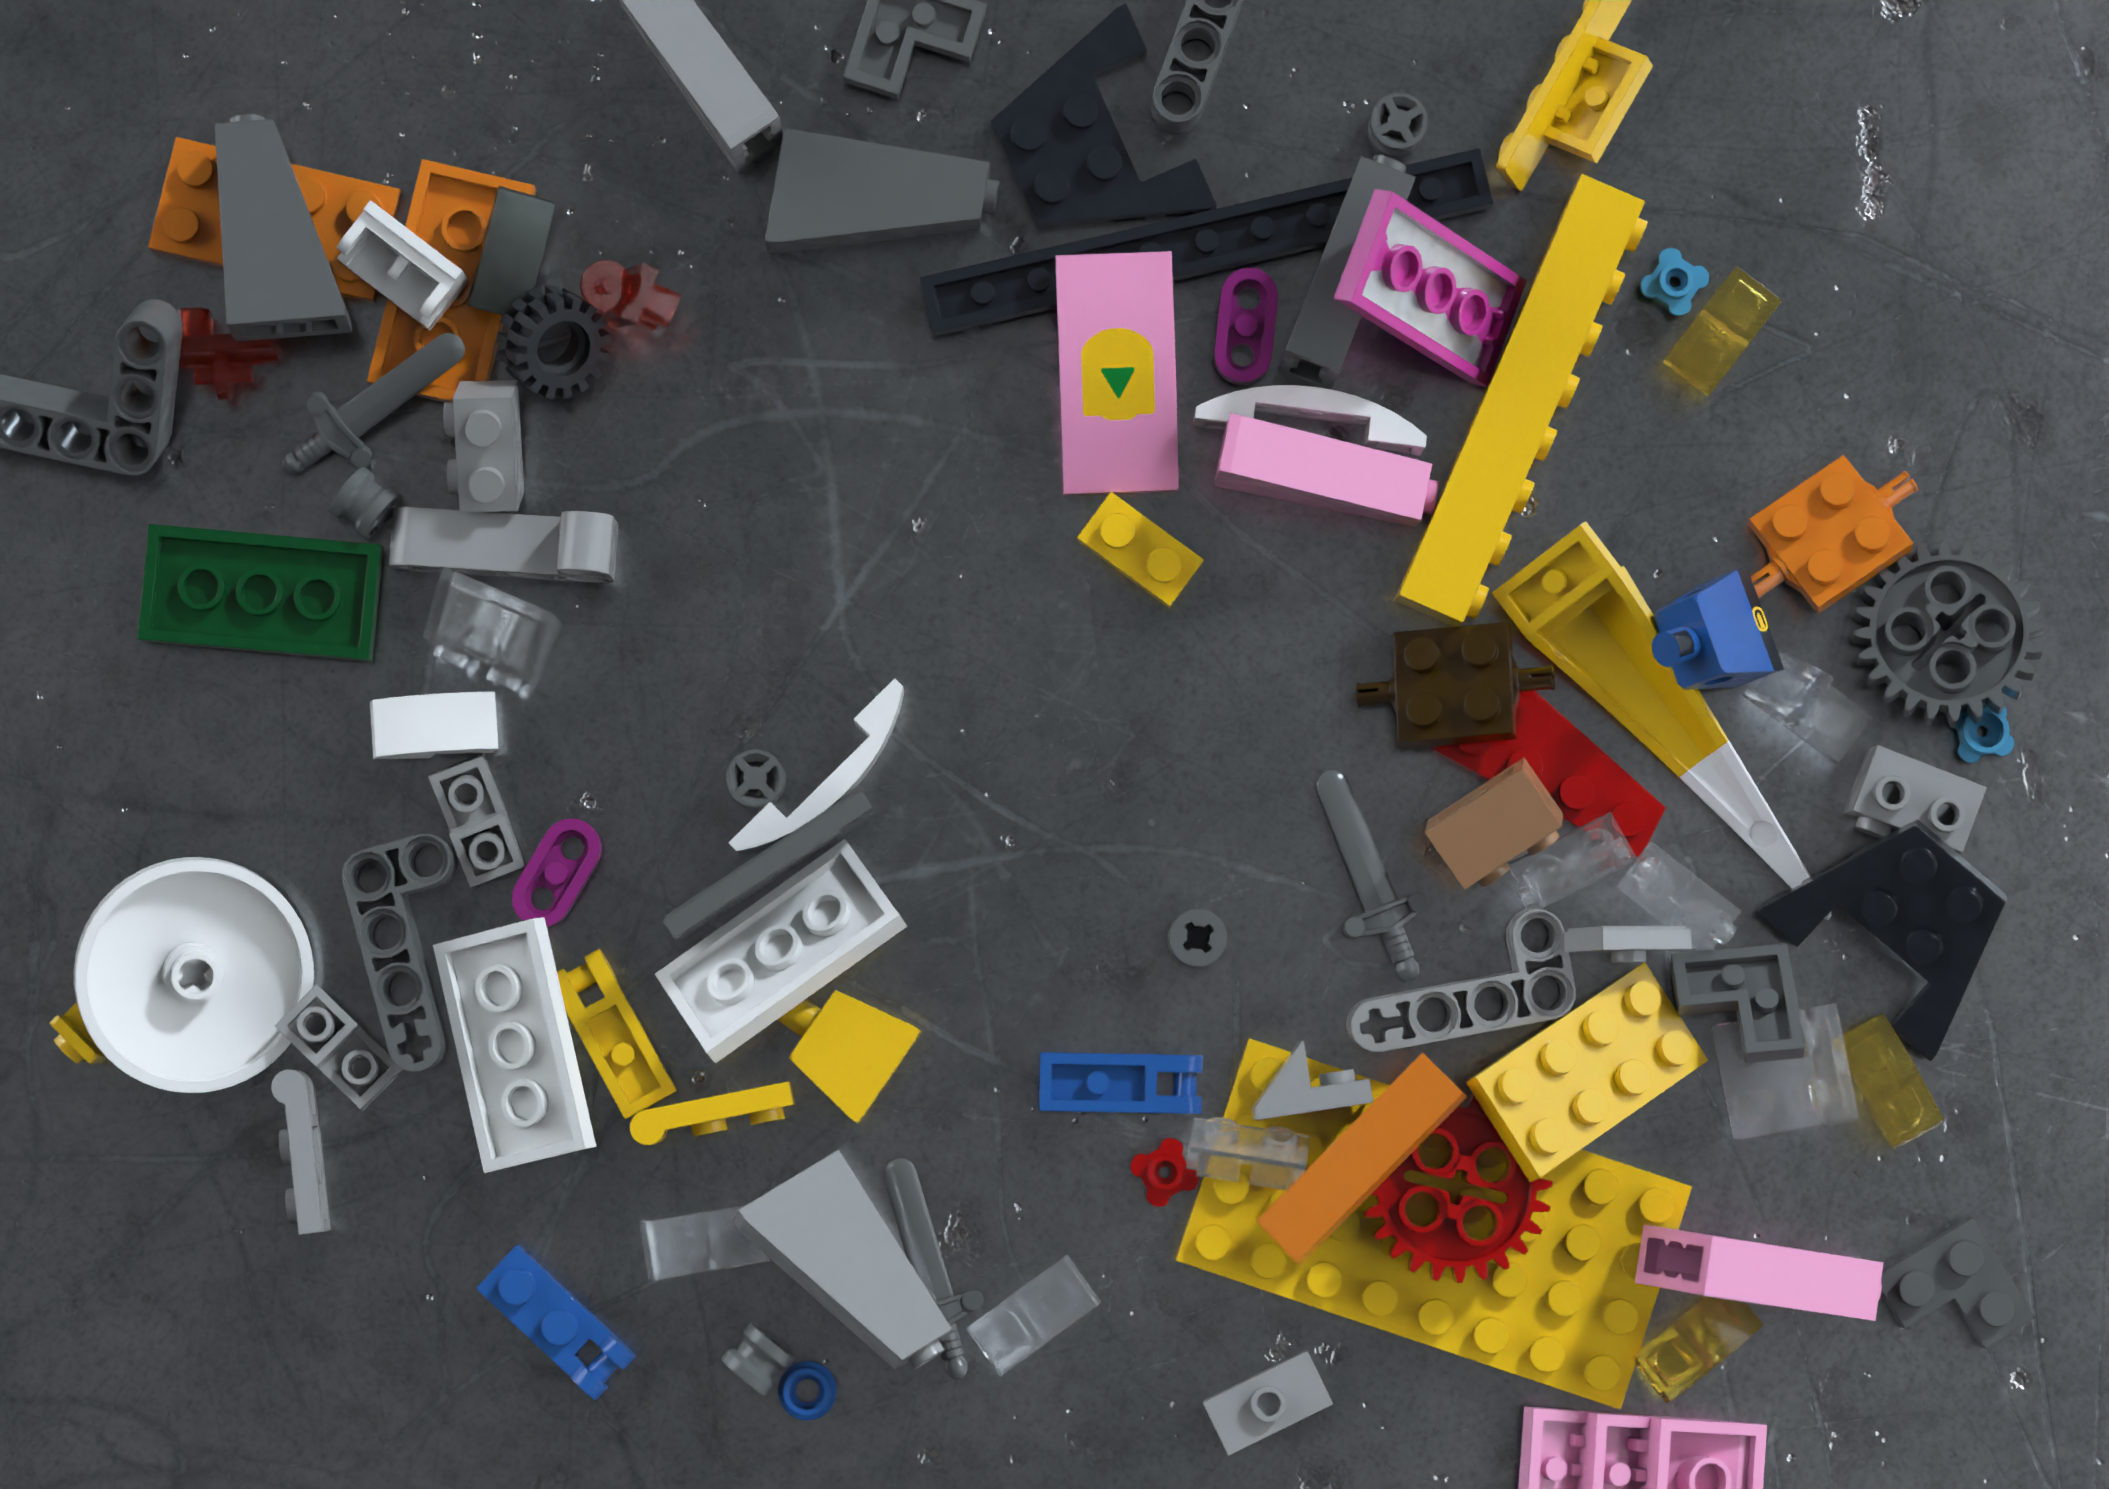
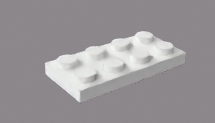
(780, 950)
(514, 1045)

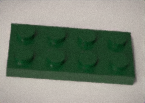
(260, 592)

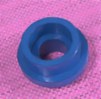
(807, 1409)

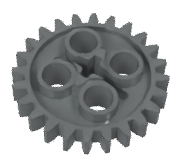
(1988, 666)

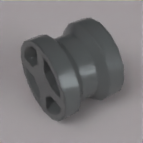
(1405, 117)
(365, 503)
(750, 772)
(1190, 943)
(757, 1358)

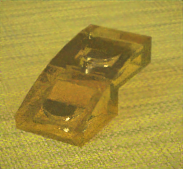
(1722, 330)
(1890, 1082)
(1695, 1344)

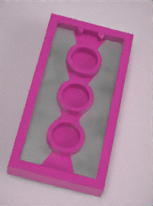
(1430, 288)

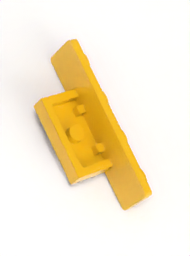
(1580, 97)

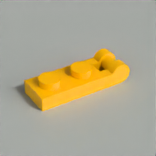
(615, 1037)
(709, 1113)

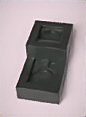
(511, 251)

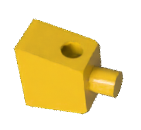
(848, 1049)

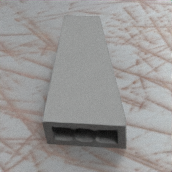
(708, 77)
(845, 1257)

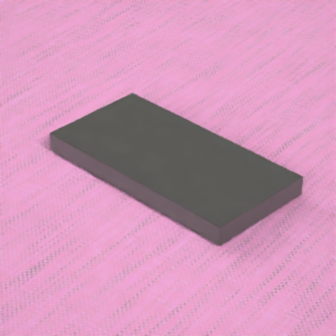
(769, 866)

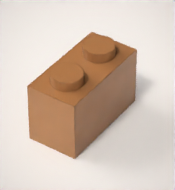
(1495, 825)

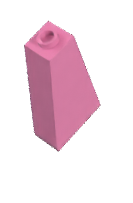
(1323, 472)
(1759, 1273)

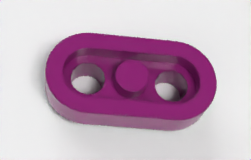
(1244, 327)
(554, 871)

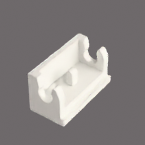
(401, 265)

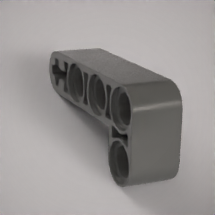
(407, 954)

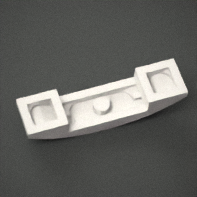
(1383, 429)
(877, 722)

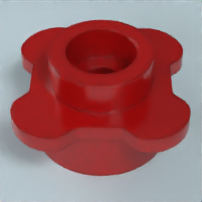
(1158, 1188)

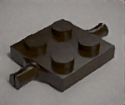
(1455, 685)

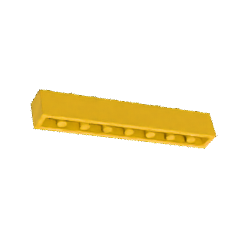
(1520, 401)

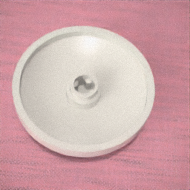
(191, 974)

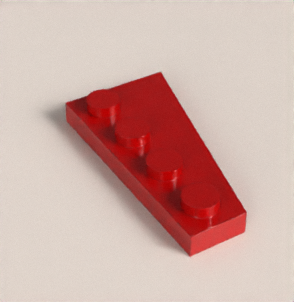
(1570, 767)

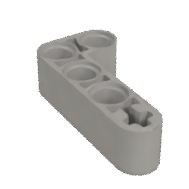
(562, 548)
(1460, 995)

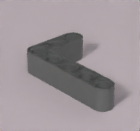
(1190, 76)
(105, 417)

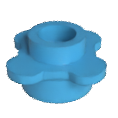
(1674, 298)
(1996, 741)

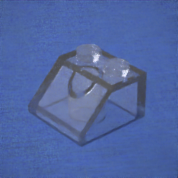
(491, 630)

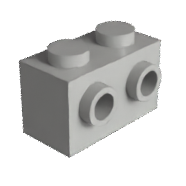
(487, 446)
(1899, 789)

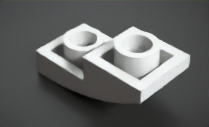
(433, 725)

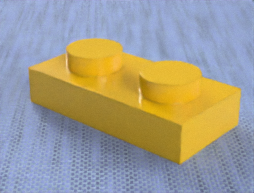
(1140, 549)

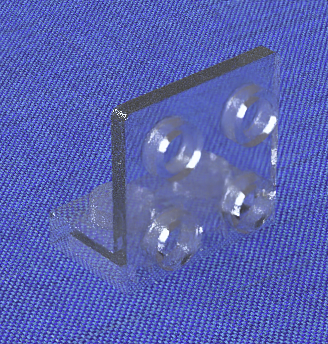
(1788, 1092)

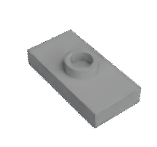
(1627, 943)
(1267, 1402)

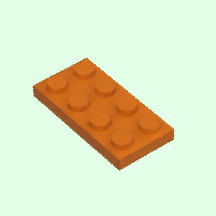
(451, 216)
(190, 222)

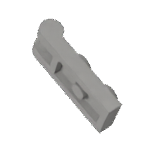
(302, 1149)

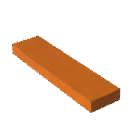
(1361, 1159)

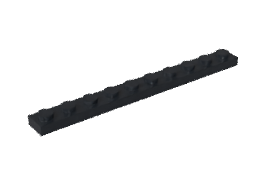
(1197, 241)

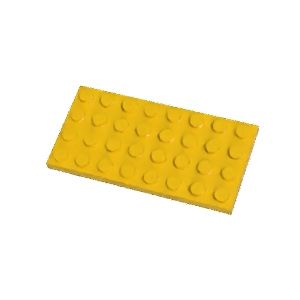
(1554, 1316)

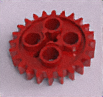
(1443, 1237)

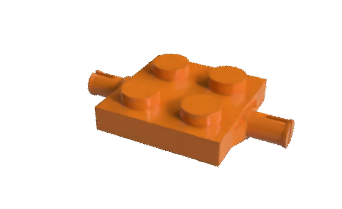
(1831, 534)

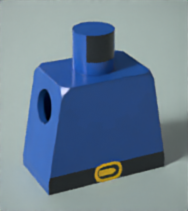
(1716, 635)

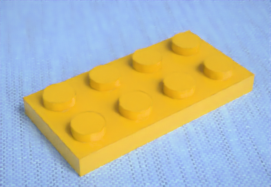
(1587, 1072)

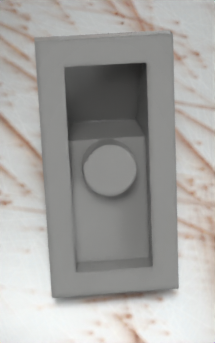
(1292, 1093)

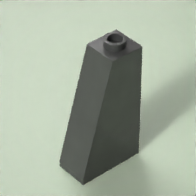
(868, 192)
(270, 248)
(1324, 324)

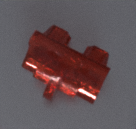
(628, 295)
(220, 353)

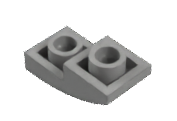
(476, 820)
(339, 1047)

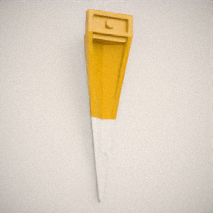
(1601, 634)

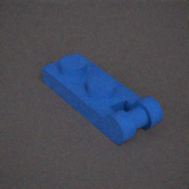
(1117, 1083)
(554, 1320)

